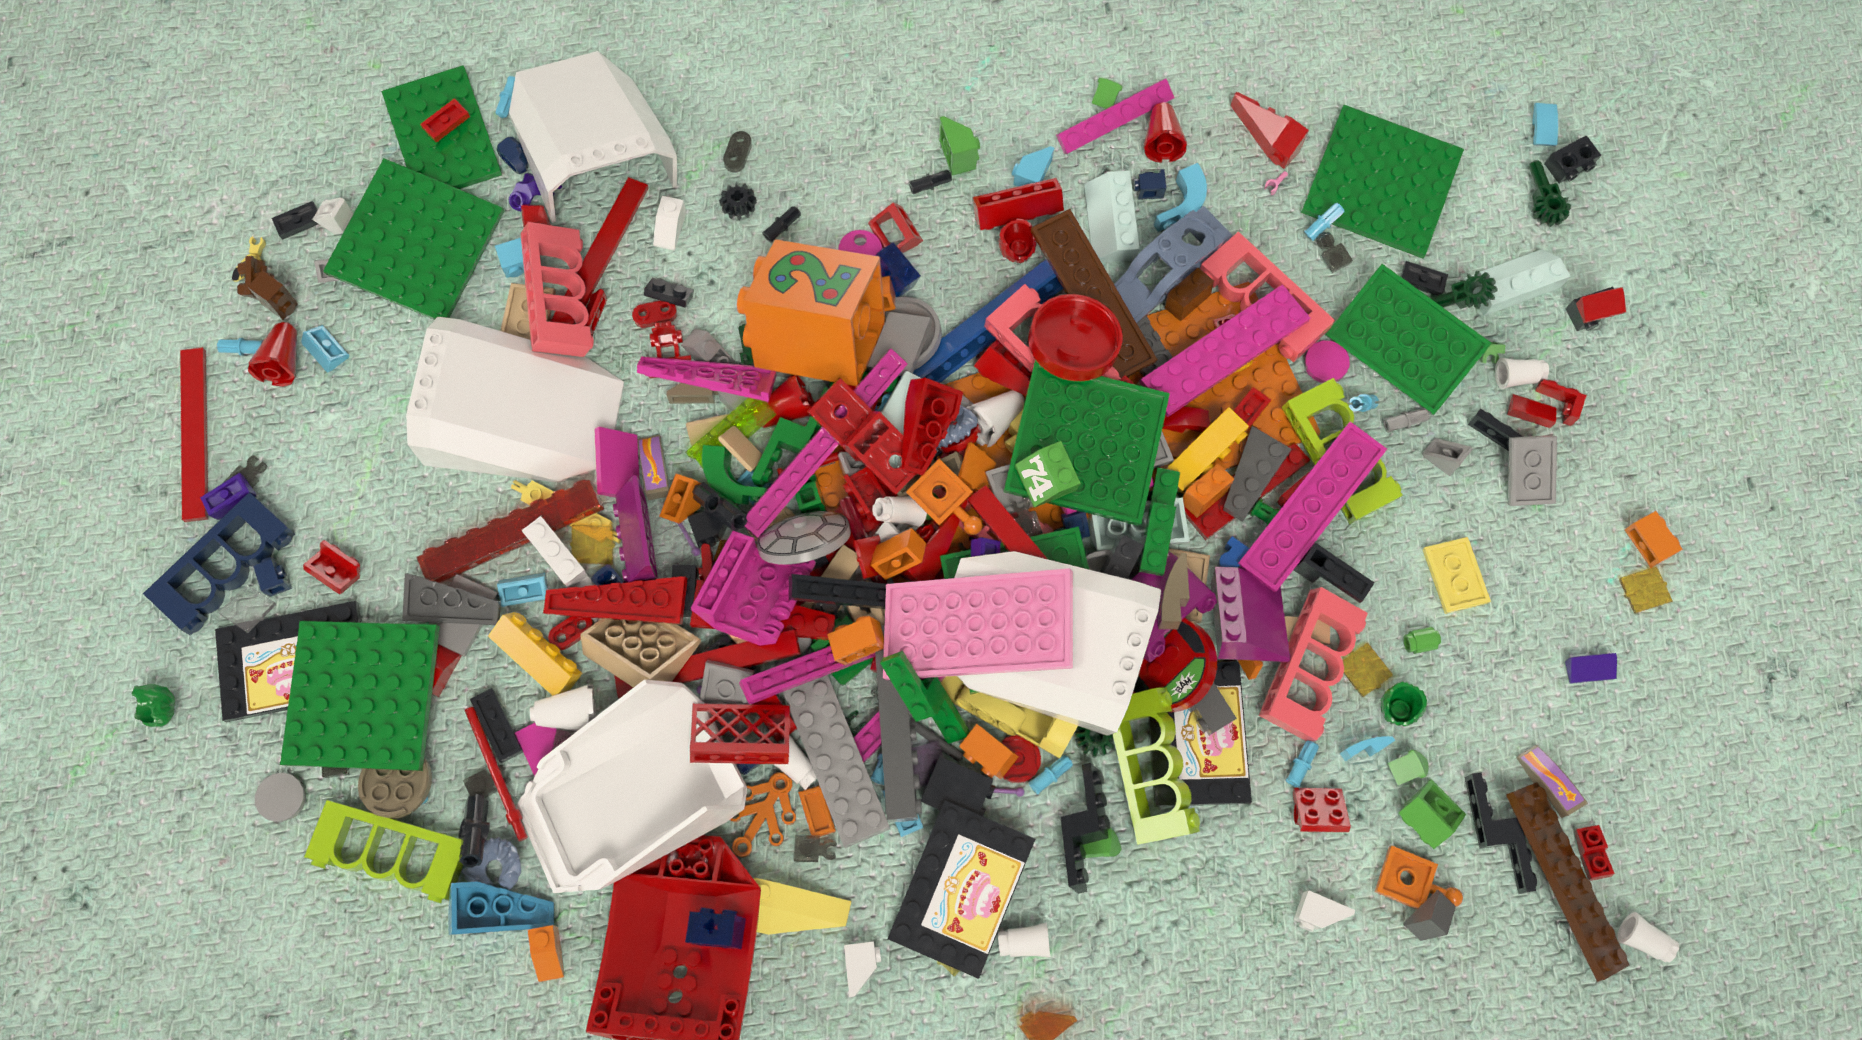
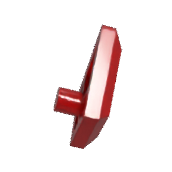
(534, 214)

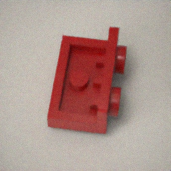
(865, 491)
(333, 567)

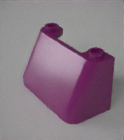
(1200, 598)

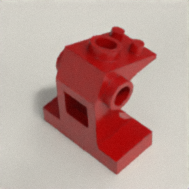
(666, 336)

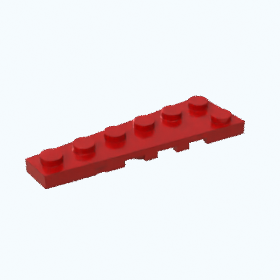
(1215, 518)
(640, 601)
(805, 621)

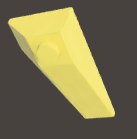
(797, 909)

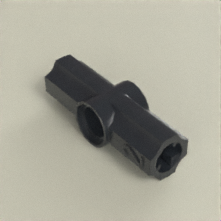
(719, 506)
(474, 831)

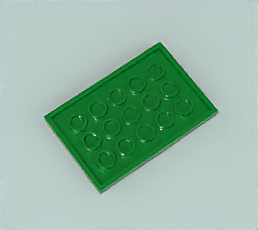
(460, 156)
(1408, 339)

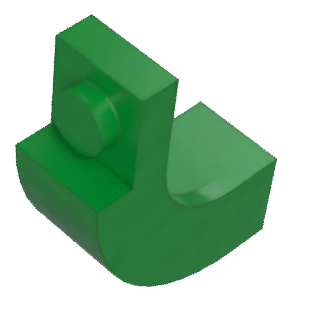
(718, 472)

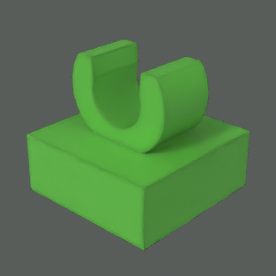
(1495, 347)

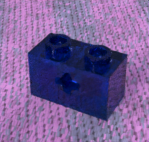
(900, 270)
(702, 929)

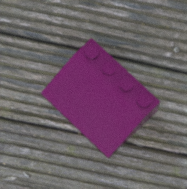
(635, 533)
(1248, 618)

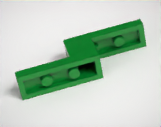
(786, 436)
(1160, 522)
(925, 697)

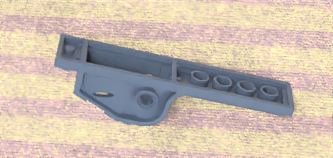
(1178, 255)

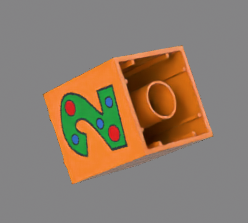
(813, 311)

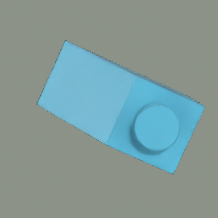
(1033, 167)
(511, 257)

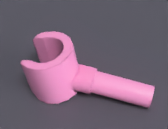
(1276, 182)

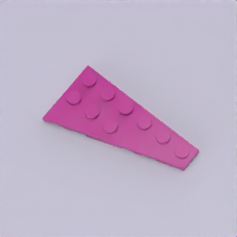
(723, 377)

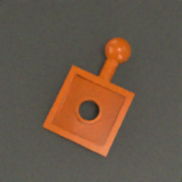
(955, 495)
(1422, 875)

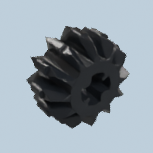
(742, 194)

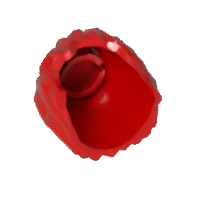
(1017, 241)

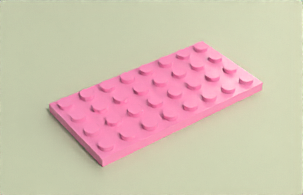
(982, 623)

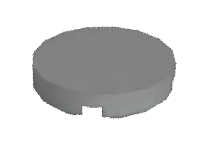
(280, 797)

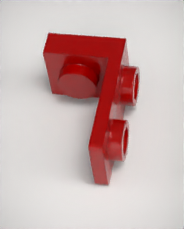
(1572, 397)

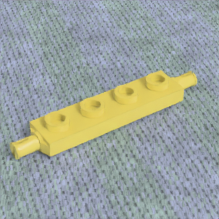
(536, 491)

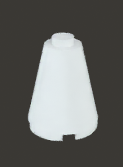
(996, 415)
(566, 710)

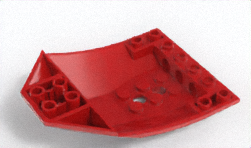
(649, 942)

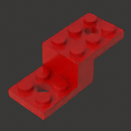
(862, 434)

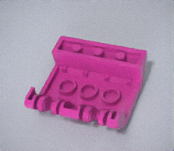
(747, 593)

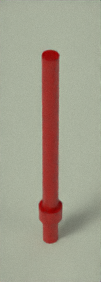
(513, 815)

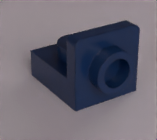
(1076, 519)

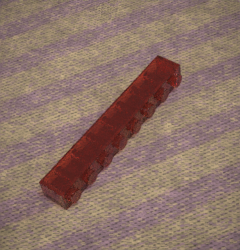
(506, 534)

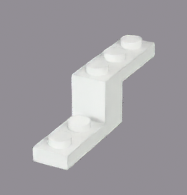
(557, 555)

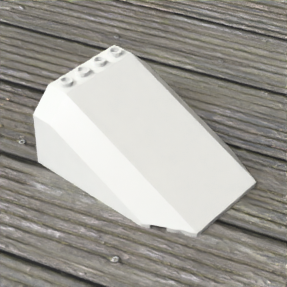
(582, 119)
(504, 409)
(1109, 644)
(626, 790)

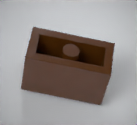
(1189, 294)
(273, 295)

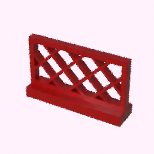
(740, 752)

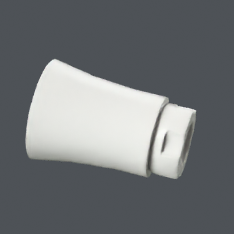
(1520, 372)
(899, 510)
(799, 766)
(1647, 938)
(1025, 941)

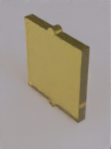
(592, 544)
(1645, 590)
(1365, 670)

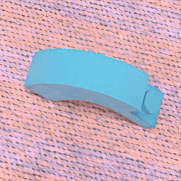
(1194, 190)

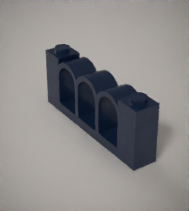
(175, 605)

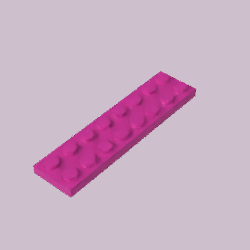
(1227, 348)
(1312, 507)

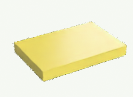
(1456, 575)

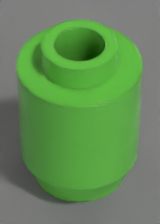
(1422, 640)

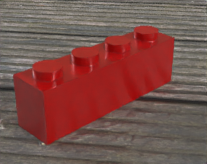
(1019, 202)

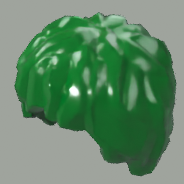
(154, 704)
(1403, 704)

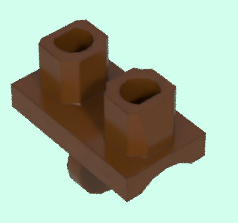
(250, 270)

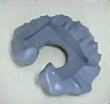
(965, 422)
(506, 854)

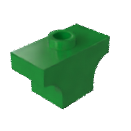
(810, 496)

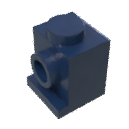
(1150, 185)
(271, 577)

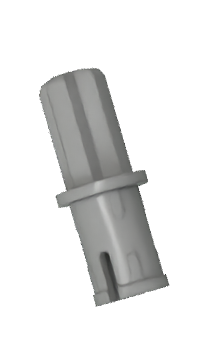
(1405, 420)

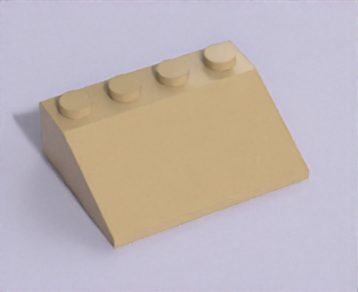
(639, 649)

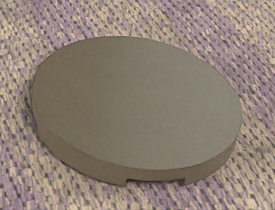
(394, 792)

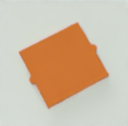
(974, 467)

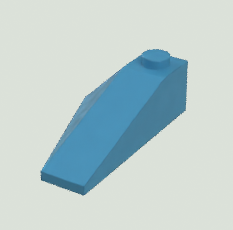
(486, 908)

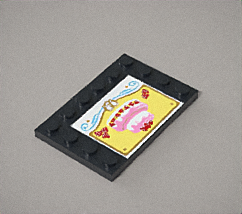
(259, 664)
(1213, 764)
(961, 889)

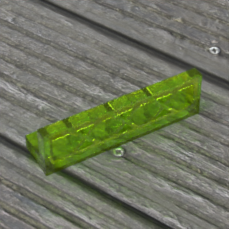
(747, 417)

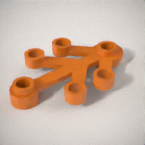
(765, 811)

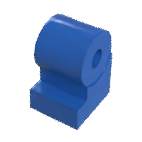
(1235, 553)

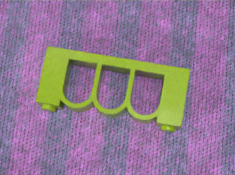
(1329, 397)
(1180, 820)
(332, 831)

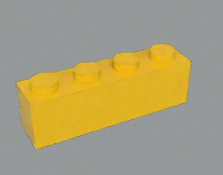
(1208, 447)
(535, 653)

